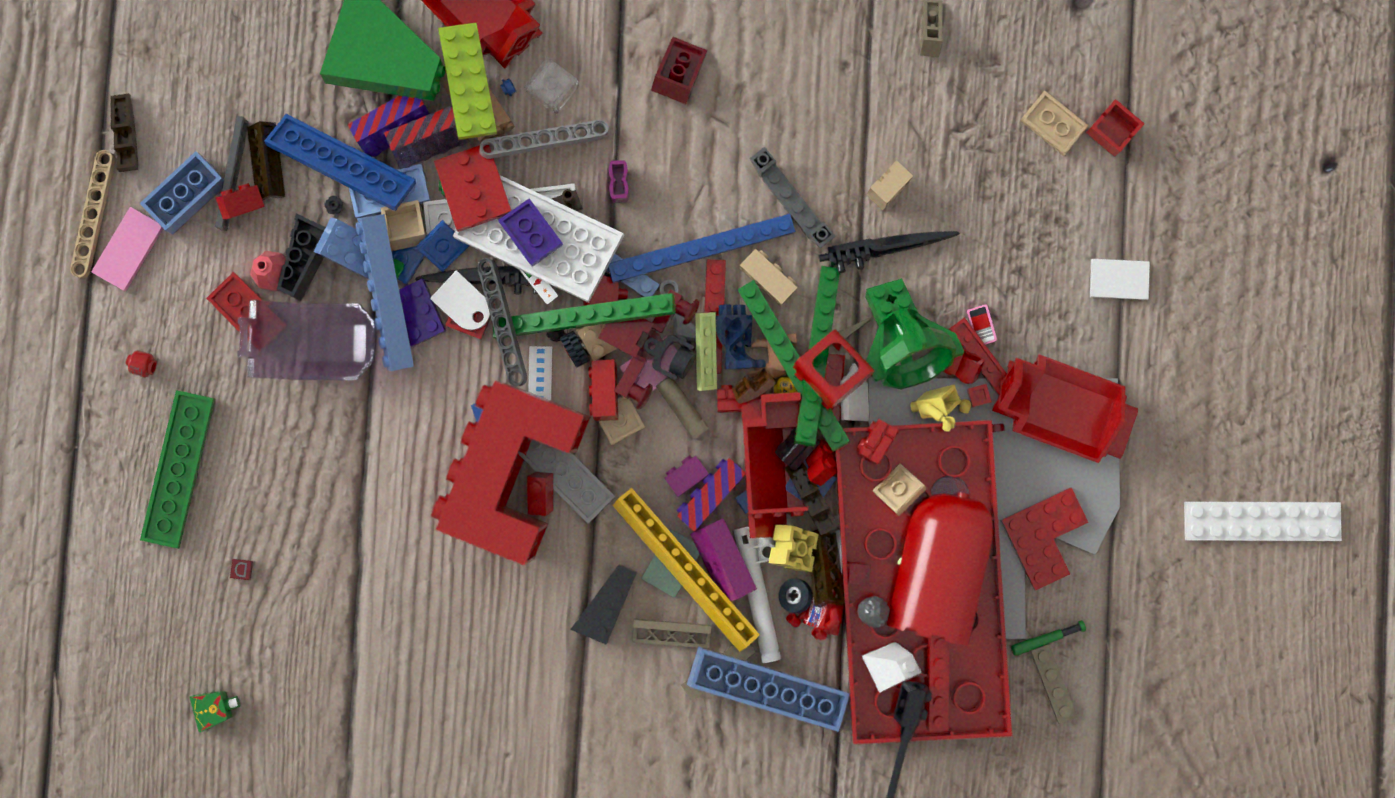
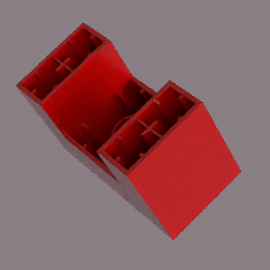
(488, 472)

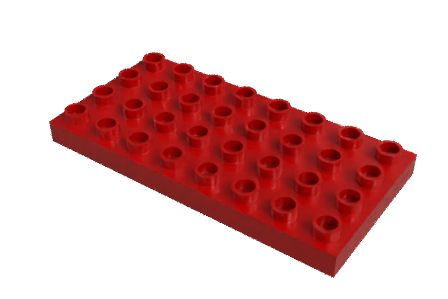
(876, 537)

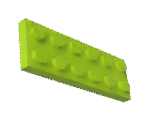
(467, 81)

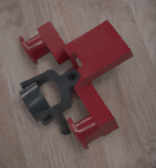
(625, 337)

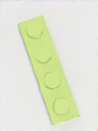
(706, 351)

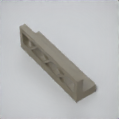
(671, 626)

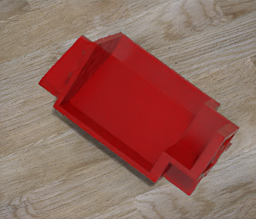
(502, 24)
(1066, 408)
(765, 425)

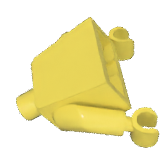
(939, 403)

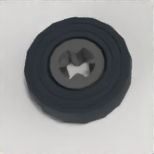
(799, 587)

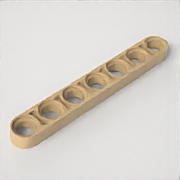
(86, 222)

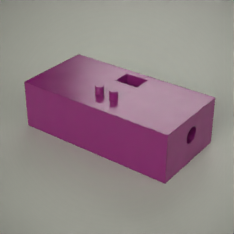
(723, 560)

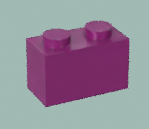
(686, 475)

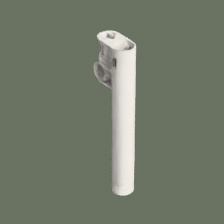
(758, 599)

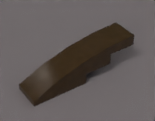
(124, 132)
(813, 500)

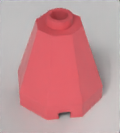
(267, 269)

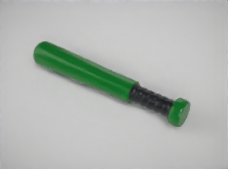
(1039, 641)

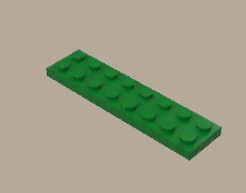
(177, 469)

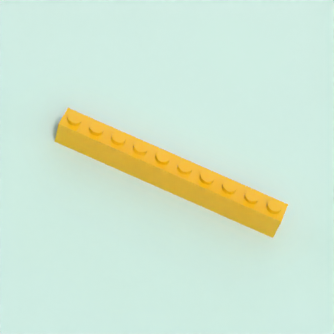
(686, 570)

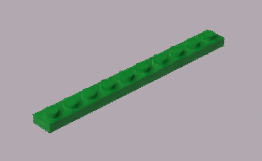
(592, 315)
(821, 327)
(788, 356)

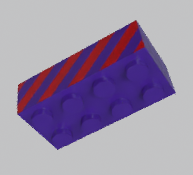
(371, 127)
(711, 494)

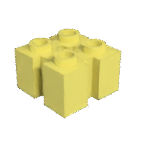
(793, 548)

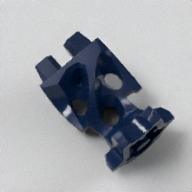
(730, 332)

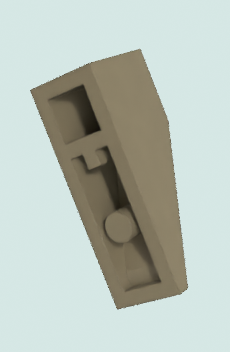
(931, 28)

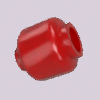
(141, 363)

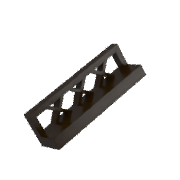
(268, 160)
(821, 579)

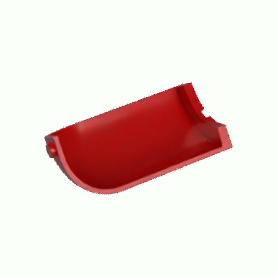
(942, 568)

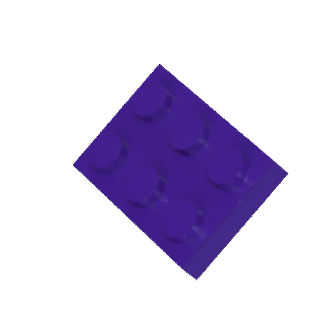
(530, 232)
(420, 313)

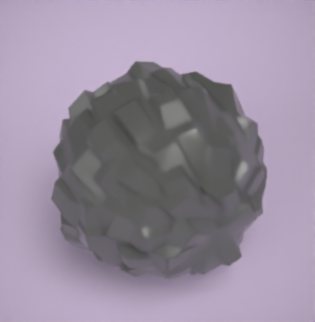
(873, 611)

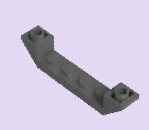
(790, 199)

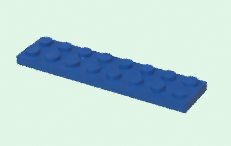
(340, 162)

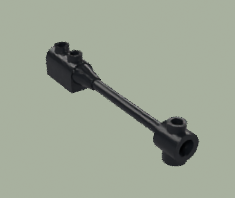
(908, 714)

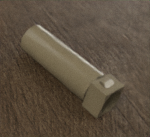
(682, 407)

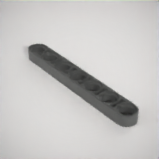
(495, 315)

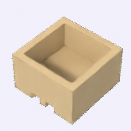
(889, 185)
(405, 225)

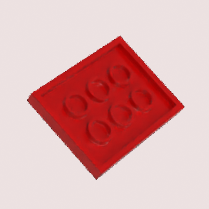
(472, 188)

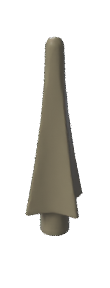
(848, 331)

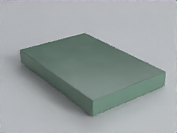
(660, 576)

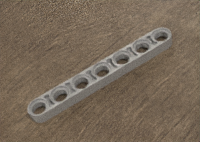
(536, 144)

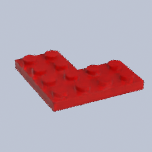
(1034, 532)

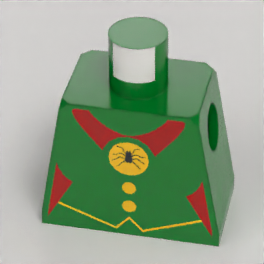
(212, 708)

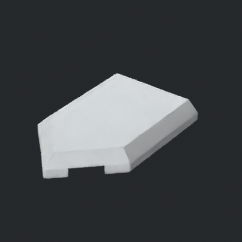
(856, 405)

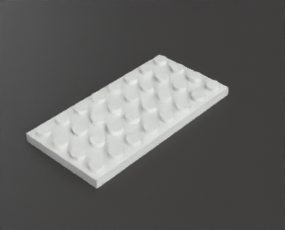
(572, 267)

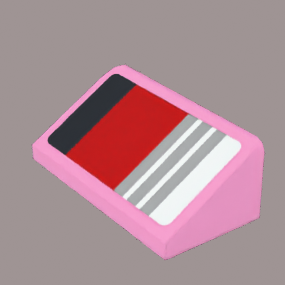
(982, 324)

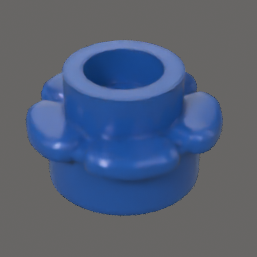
(508, 87)

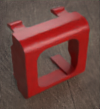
(830, 394)

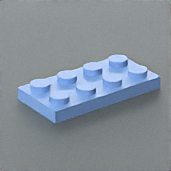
(367, 207)

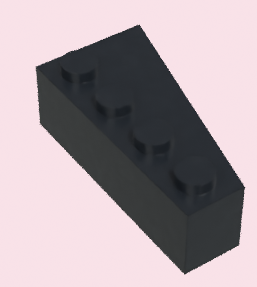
(301, 259)
(603, 611)

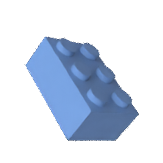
(342, 246)

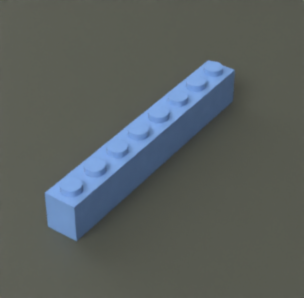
(385, 292)

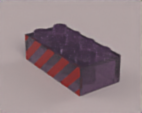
(424, 138)

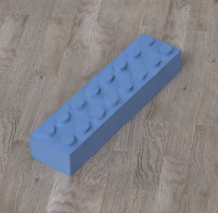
(768, 689)

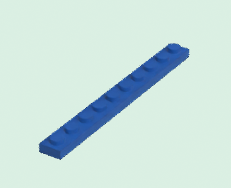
(701, 248)

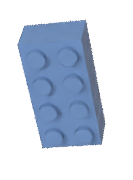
(183, 193)

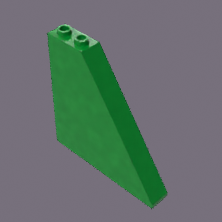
(380, 54)

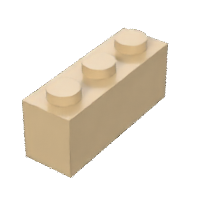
(768, 277)

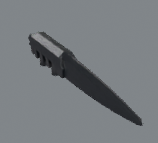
(877, 247)
(508, 274)

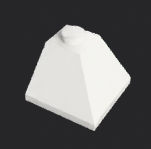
(891, 665)

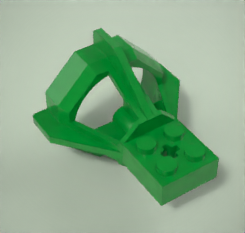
(903, 333)

